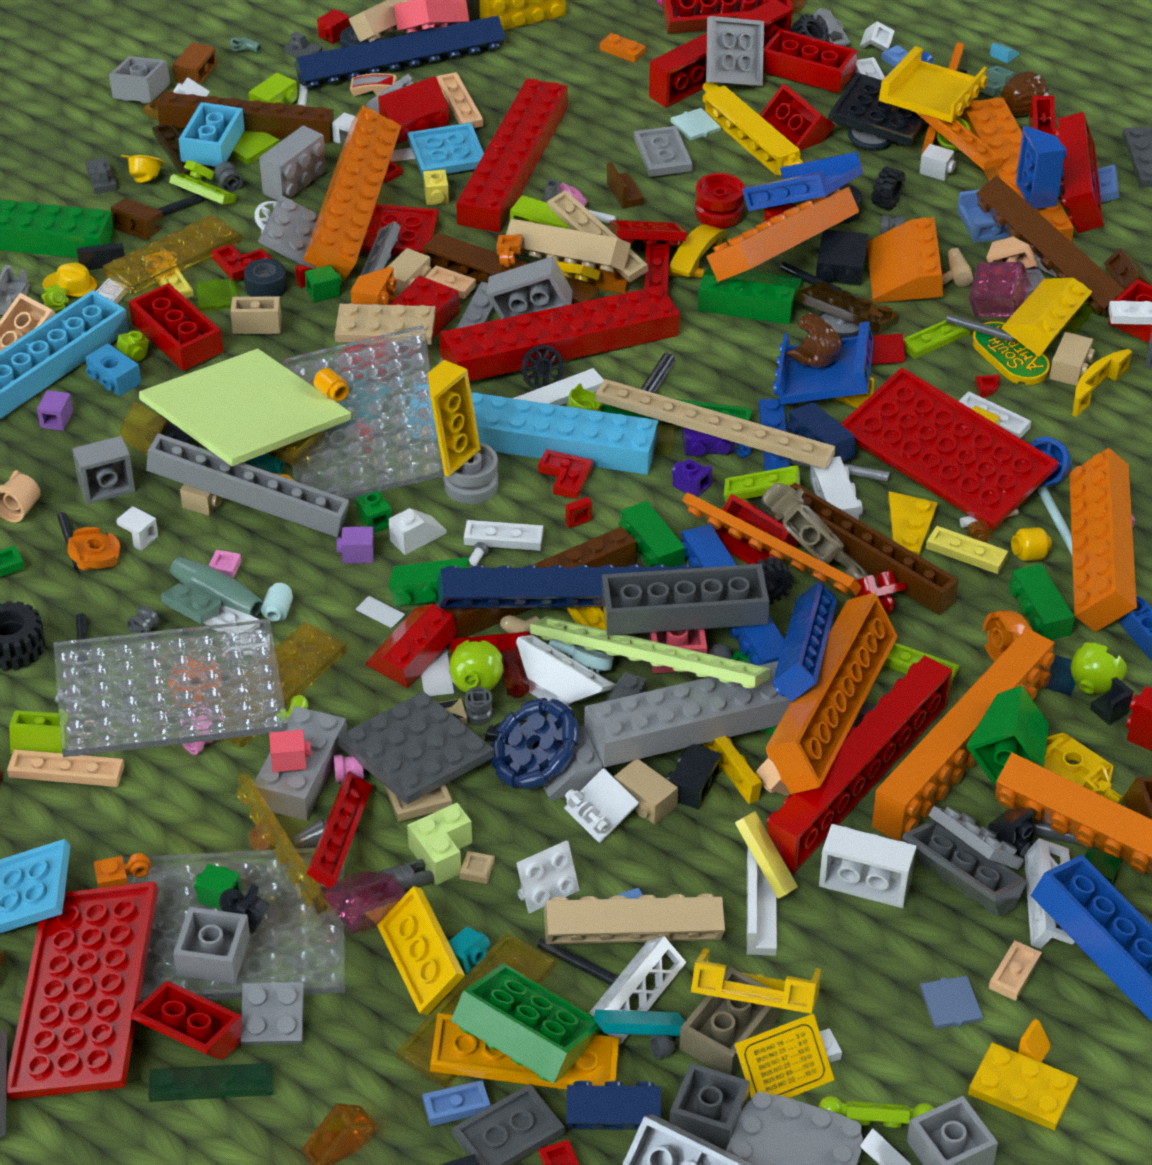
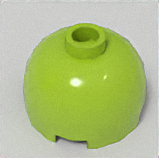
(475, 665)
(1094, 668)

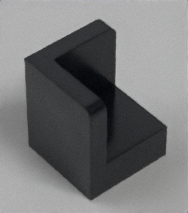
(1114, 703)

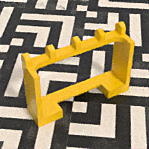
(788, 994)

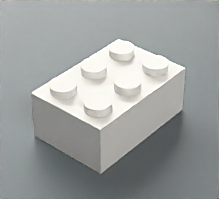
(867, 865)

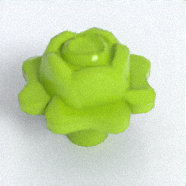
(55, 298)

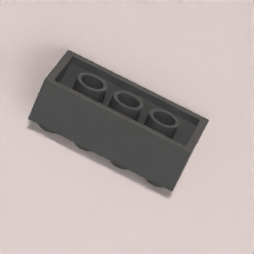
(966, 868)

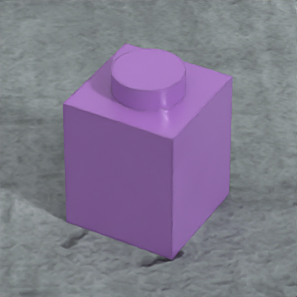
(55, 410)
(356, 545)

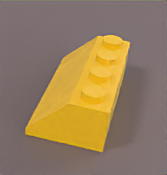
(1046, 312)
(453, 415)

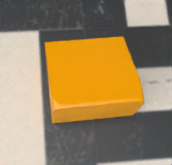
(1034, 1042)

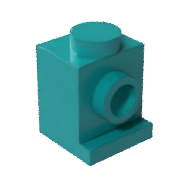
(469, 948)

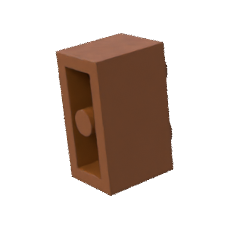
(195, 63)

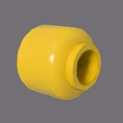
(1031, 544)

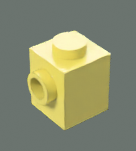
(436, 187)

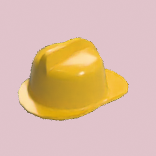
(144, 167)
(73, 278)

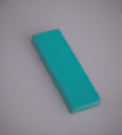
(639, 1022)

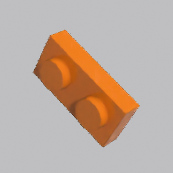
(622, 47)

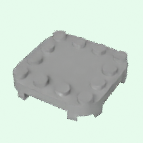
(794, 1133)

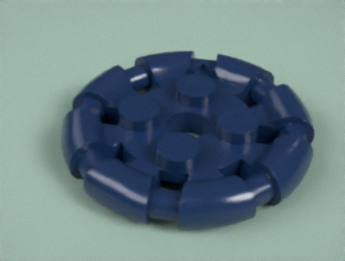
(547, 758)

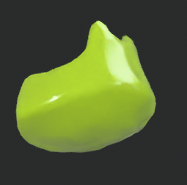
(583, 399)

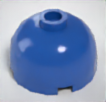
(1058, 452)

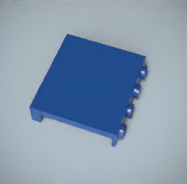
(805, 181)
(842, 378)

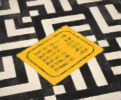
(785, 1059)

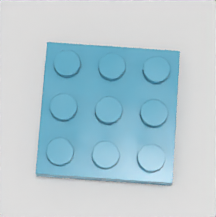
(446, 148)
(33, 885)

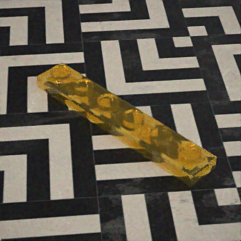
(285, 851)

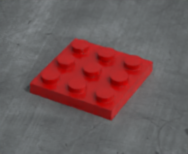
(416, 227)
(648, 231)

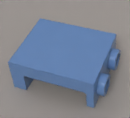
(978, 224)

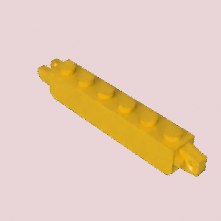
(749, 128)

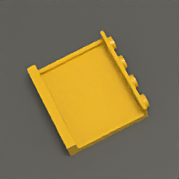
(930, 87)

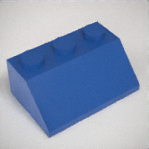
(1040, 168)

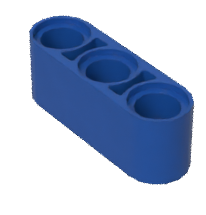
(1139, 625)

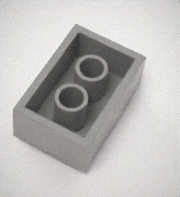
(293, 163)
(529, 289)

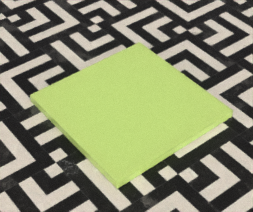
(244, 406)

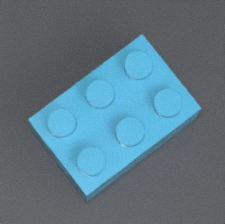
(211, 134)

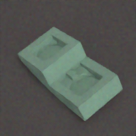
(997, 79)

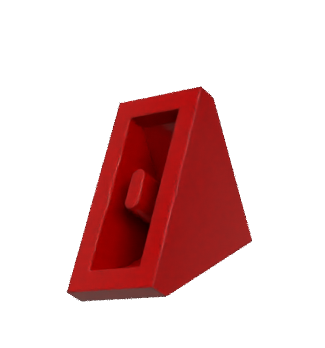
(1042, 114)

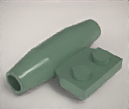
(206, 590)

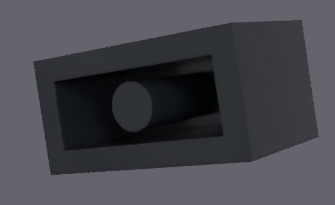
(695, 774)

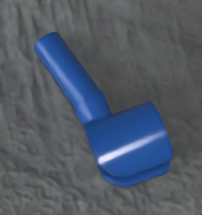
(743, 451)

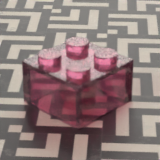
(998, 288)

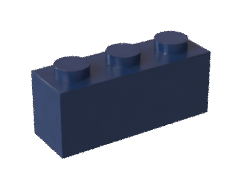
(817, 425)
(611, 1105)

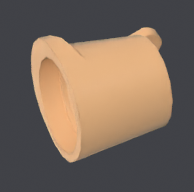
(18, 496)

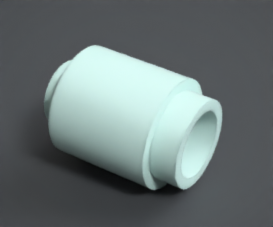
(277, 602)

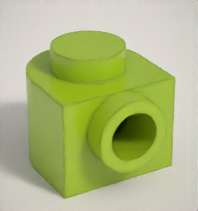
(133, 345)

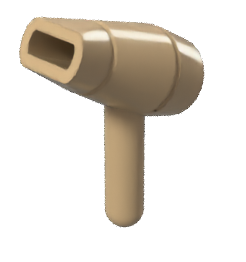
(959, 271)

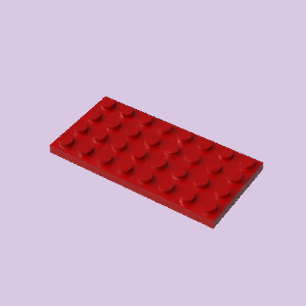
(948, 448)
(81, 993)

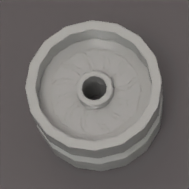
(476, 479)

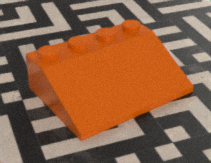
(905, 262)

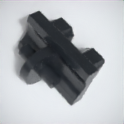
(251, 905)

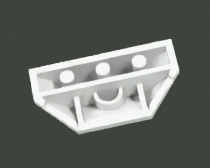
(559, 673)

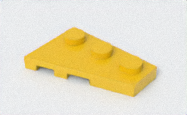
(910, 520)

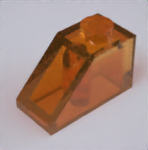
(339, 1135)

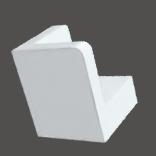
(878, 36)
(341, 127)
(141, 525)

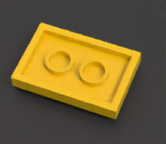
(1023, 1086)

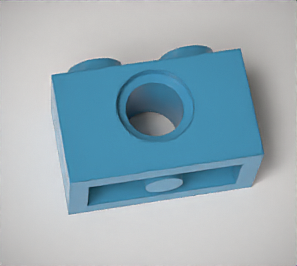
(113, 370)

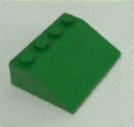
(750, 295)
(525, 1022)

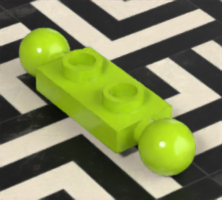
(864, 1112)

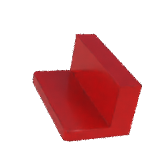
(888, 349)

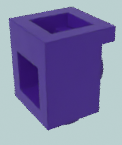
(691, 477)

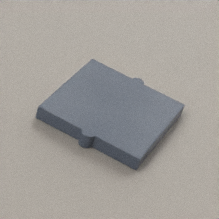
(951, 1002)

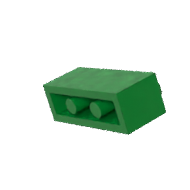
(652, 536)
(418, 581)
(1041, 602)

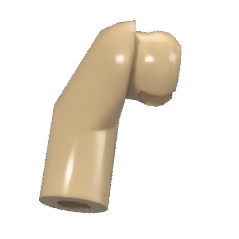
(513, 624)

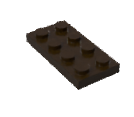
(847, 307)

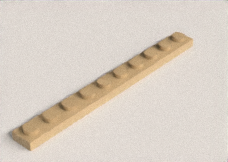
(715, 423)

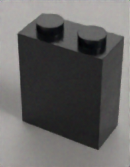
(842, 257)

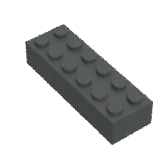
(684, 599)

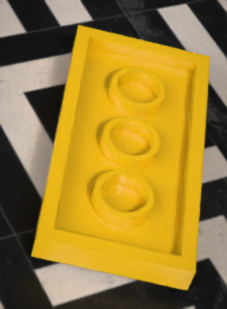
(420, 950)

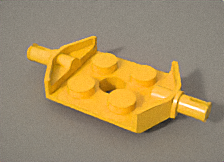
(1091, 772)

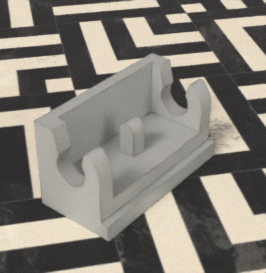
(11, 287)

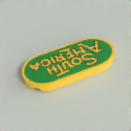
(1010, 358)

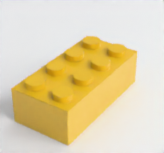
(522, 12)

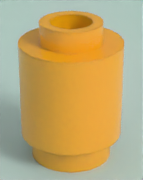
(331, 384)

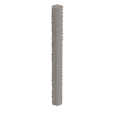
(857, 471)

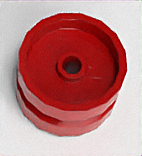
(719, 200)

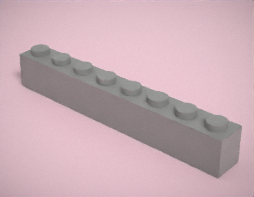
(247, 485)

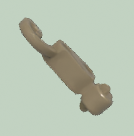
(809, 528)

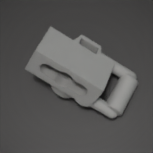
(834, 27)

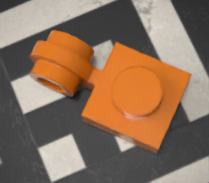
(507, 247)
(114, 872)

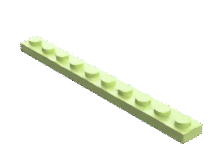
(654, 652)

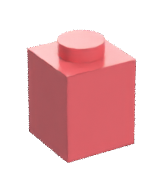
(289, 750)

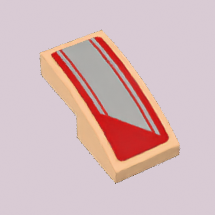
(371, 82)

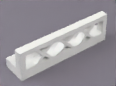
(1036, 864)
(760, 911)
(635, 976)

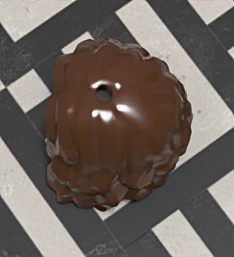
(1019, 92)
(820, 345)

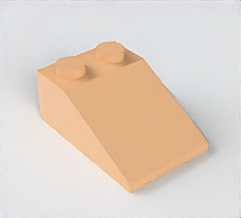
(22, 318)

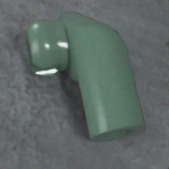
(245, 44)

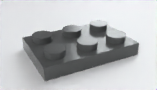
(509, 1129)

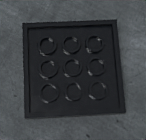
(863, 111)

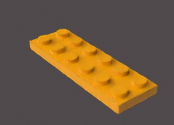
(469, 1056)

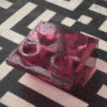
(363, 898)

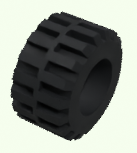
(20, 635)

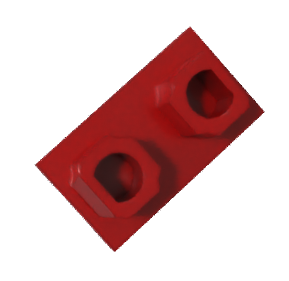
(887, 587)

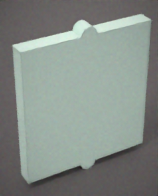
(695, 124)

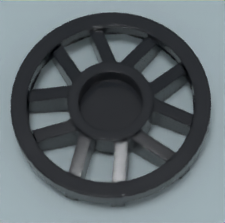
(541, 366)

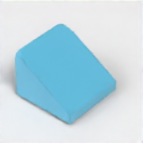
(1003, 52)

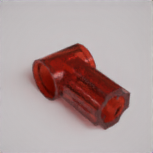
(514, 673)

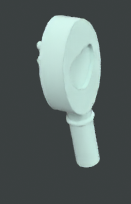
(593, 659)

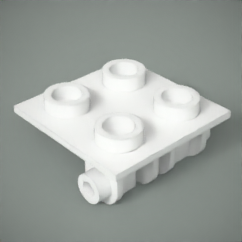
(600, 805)
(547, 876)

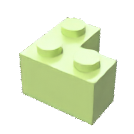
(438, 841)

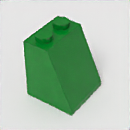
(1009, 727)

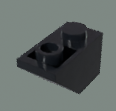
(1015, 828)

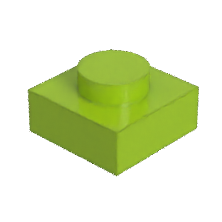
(198, 171)

